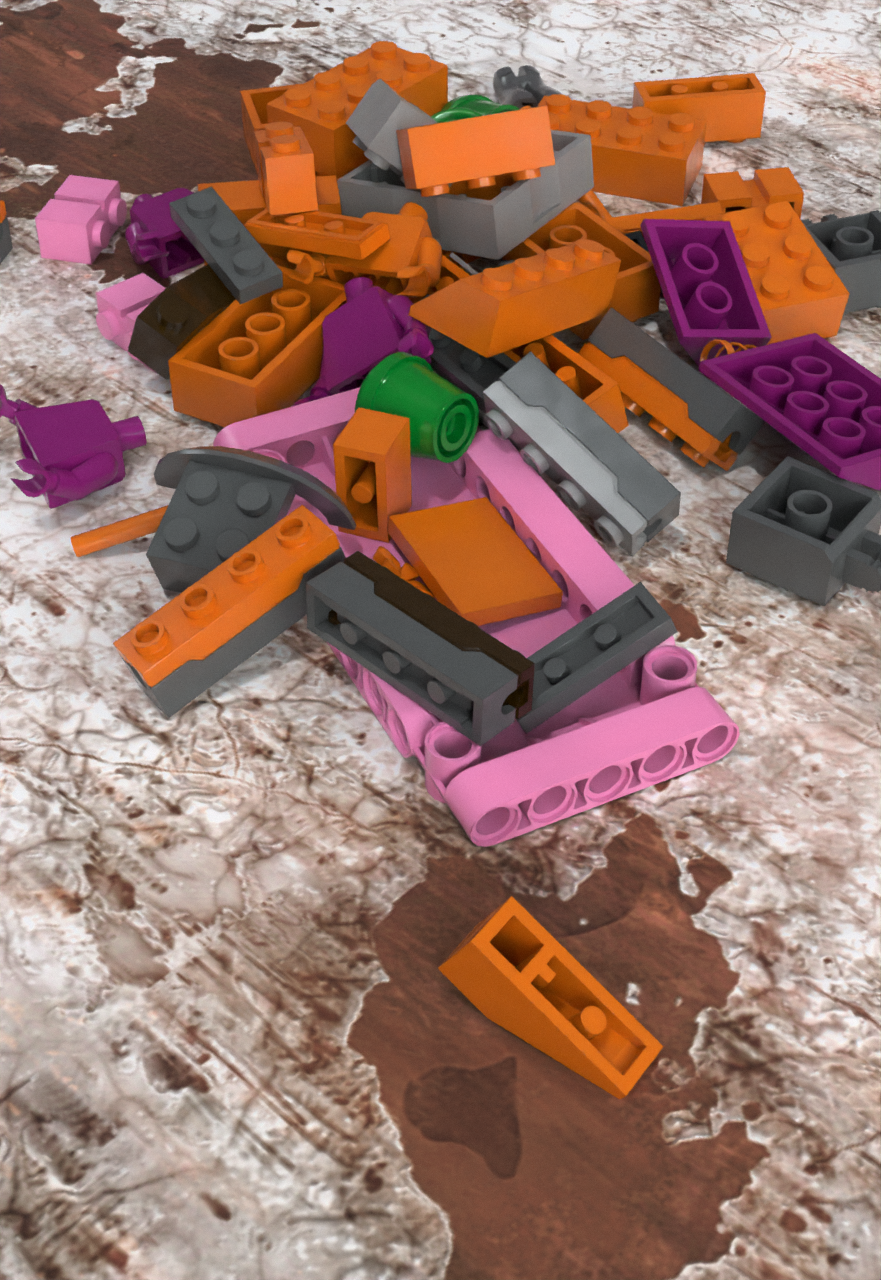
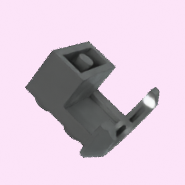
(224, 504)

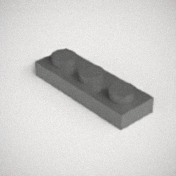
(226, 245)
(595, 652)

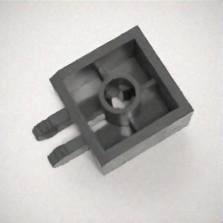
(854, 253)
(808, 532)

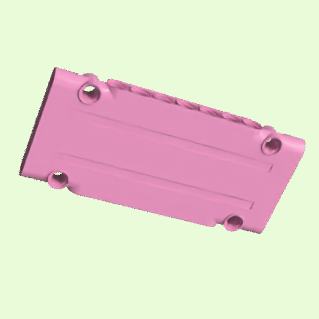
(603, 746)

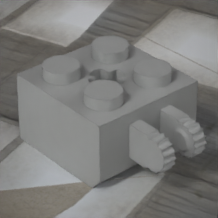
(376, 124)

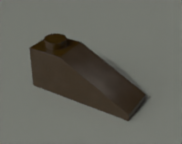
(177, 317)

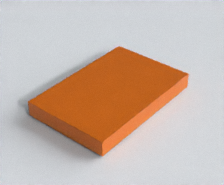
(474, 561)

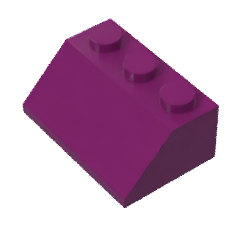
(705, 284)

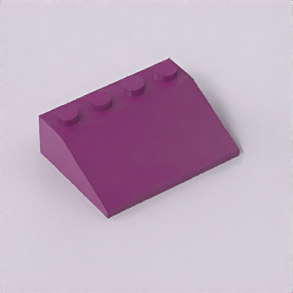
(813, 399)

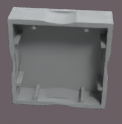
(476, 224)

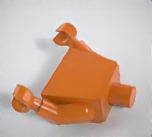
(401, 266)

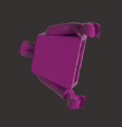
(157, 238)
(363, 335)
(70, 447)

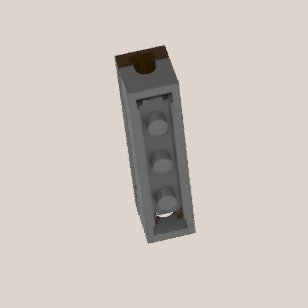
(420, 647)

